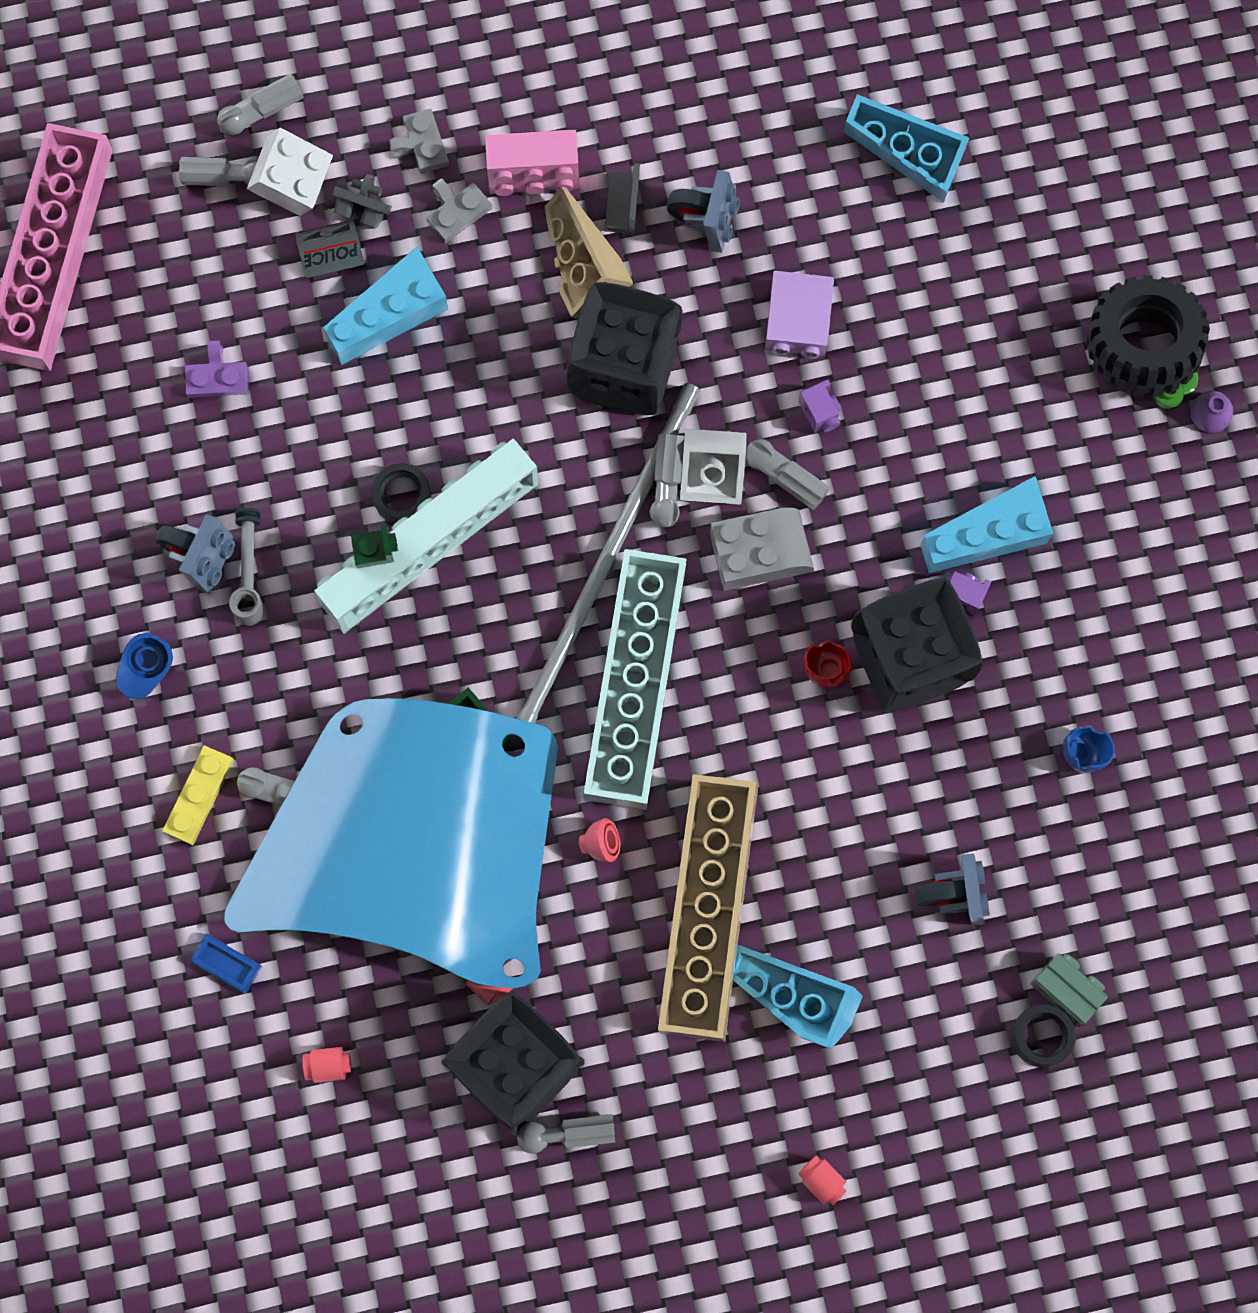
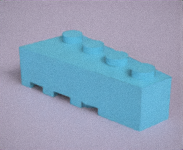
(908, 144)
(387, 308)
(995, 528)

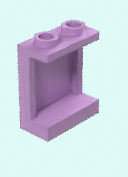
(799, 314)

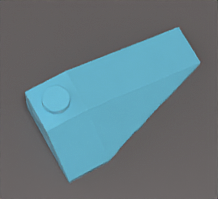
(803, 1000)

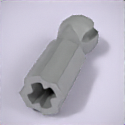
(260, 105)
(213, 171)
(668, 470)
(786, 473)
(263, 786)
(572, 1133)

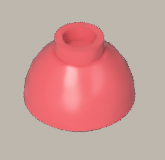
(601, 841)

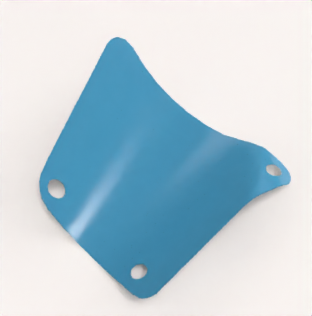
(412, 839)

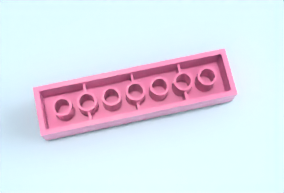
(50, 243)

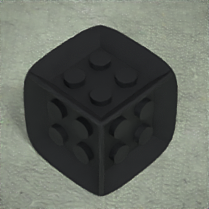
(623, 348)
(916, 644)
(513, 1061)

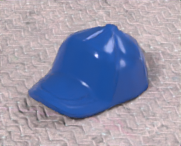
(143, 665)

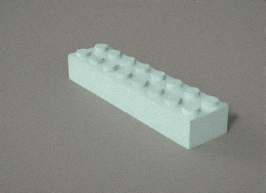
(430, 534)
(635, 679)

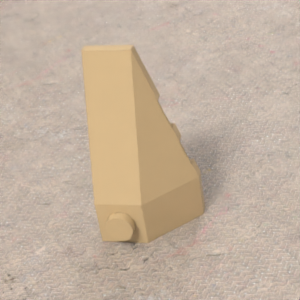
(581, 251)

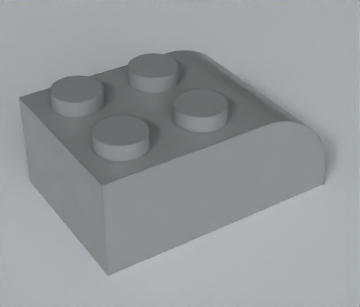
(760, 548)

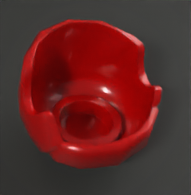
(827, 664)

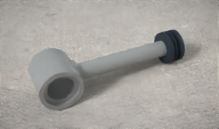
(248, 519)

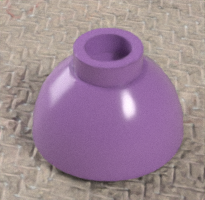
(1211, 411)

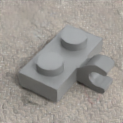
(422, 140)
(457, 211)

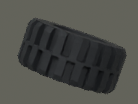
(1153, 302)

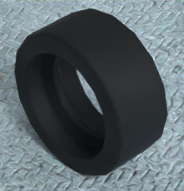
(396, 471)
(1065, 1025)

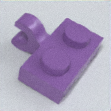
(216, 377)

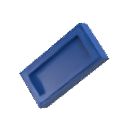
(225, 963)

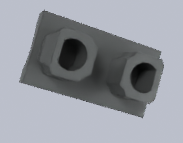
(373, 209)

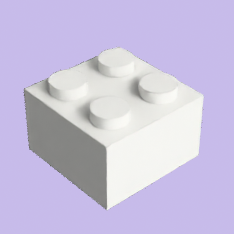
(289, 171)

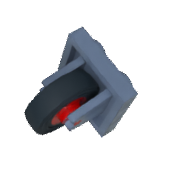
(707, 209)
(199, 550)
(958, 887)

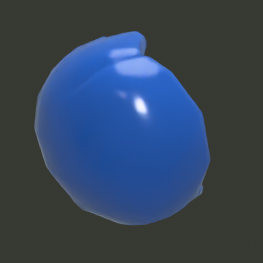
(1088, 749)

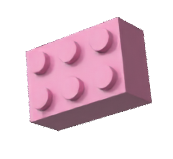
(532, 162)

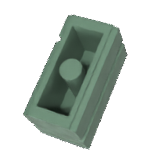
(1070, 989)

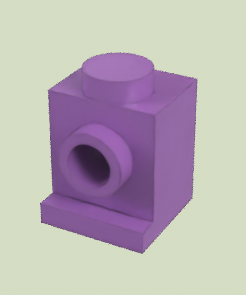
(820, 407)
(969, 590)

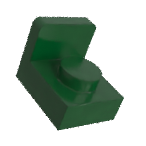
(374, 547)

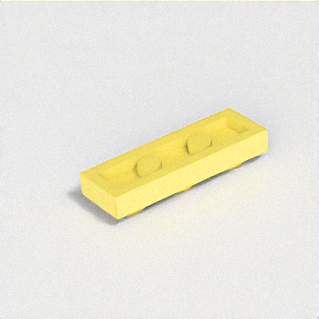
(198, 795)

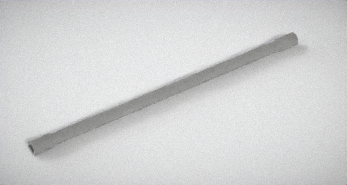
(681, 409)

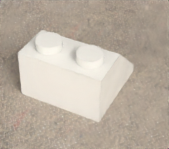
(713, 466)

